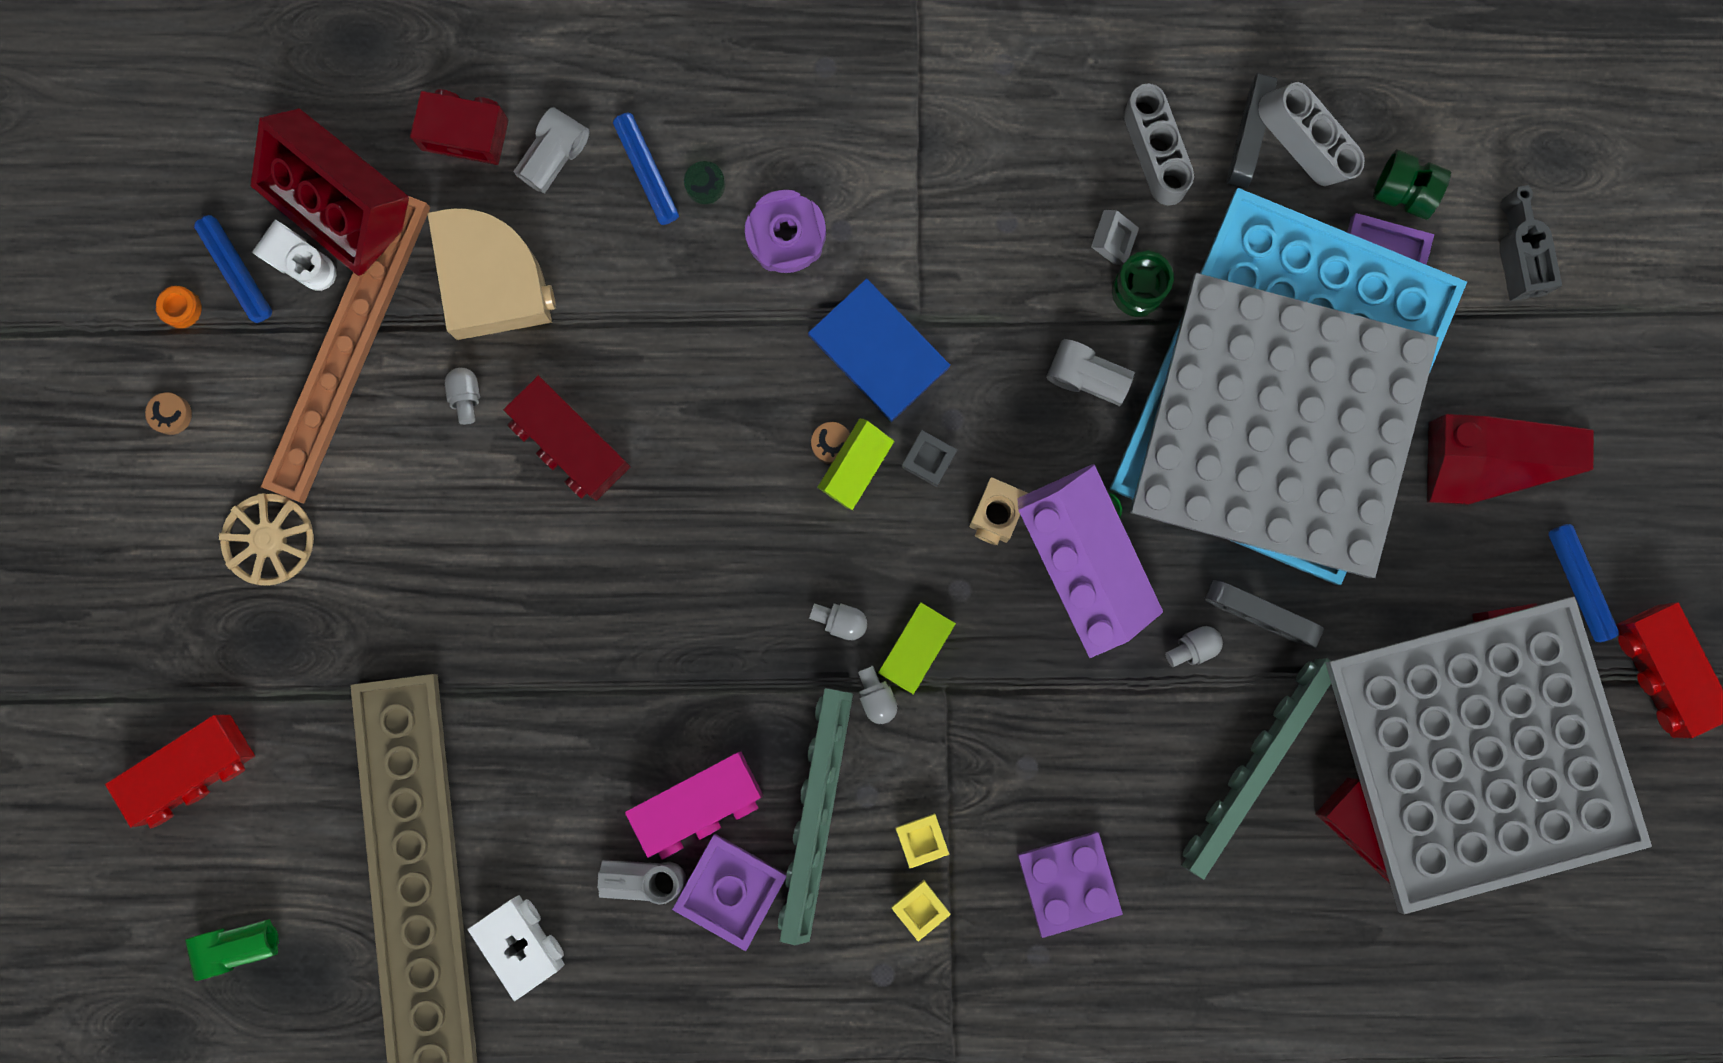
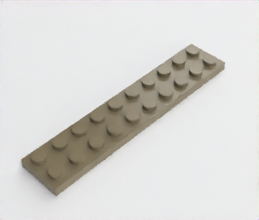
(413, 871)

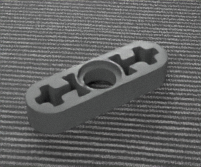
(1250, 133)
(1264, 614)

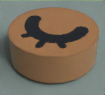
(168, 413)
(828, 441)

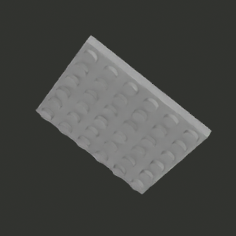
(1284, 425)
(1487, 755)

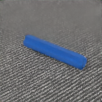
(645, 168)
(233, 269)
(1583, 583)

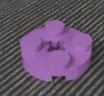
(799, 213)

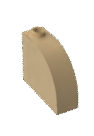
(486, 275)

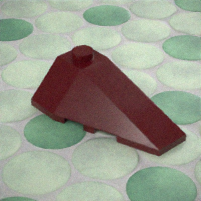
(1496, 456)

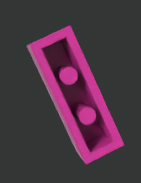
(695, 806)

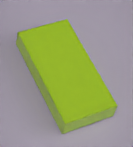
(856, 464)
(916, 648)

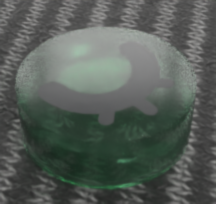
(704, 182)

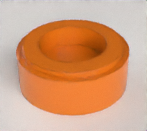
(178, 307)

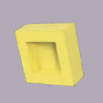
(922, 840)
(920, 910)

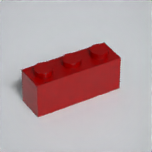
(1673, 670)
(180, 772)

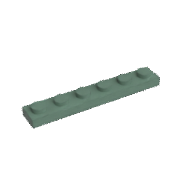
(1250, 780)
(813, 830)

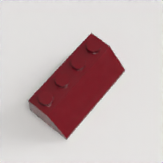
(327, 189)

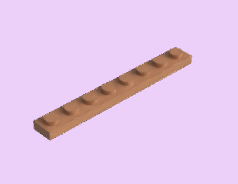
(340, 364)

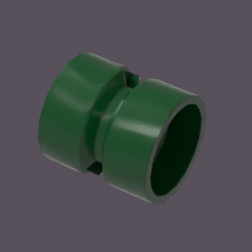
(1411, 184)
(1142, 283)

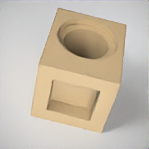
(1005, 495)

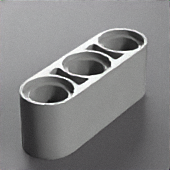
(1163, 127)
(1311, 134)

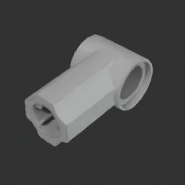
(555, 142)
(1079, 369)
(637, 880)

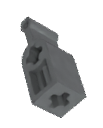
(1527, 250)

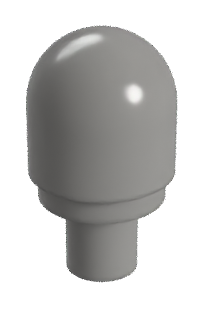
(462, 393)
(841, 620)
(1196, 647)
(877, 697)

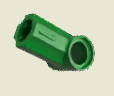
(223, 950)

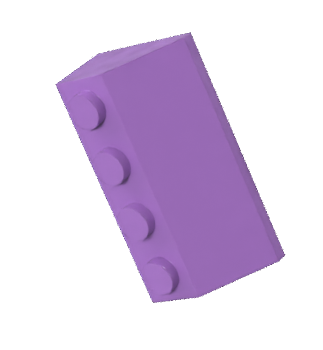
(1090, 560)

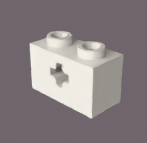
(527, 967)

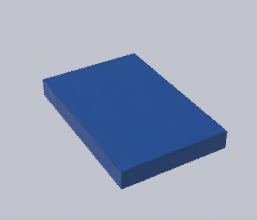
(879, 350)

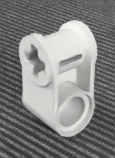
(294, 256)

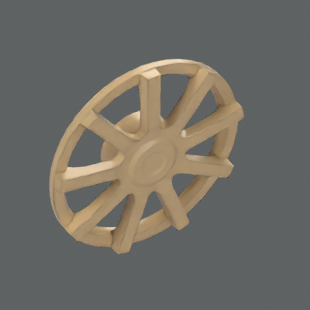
(265, 539)

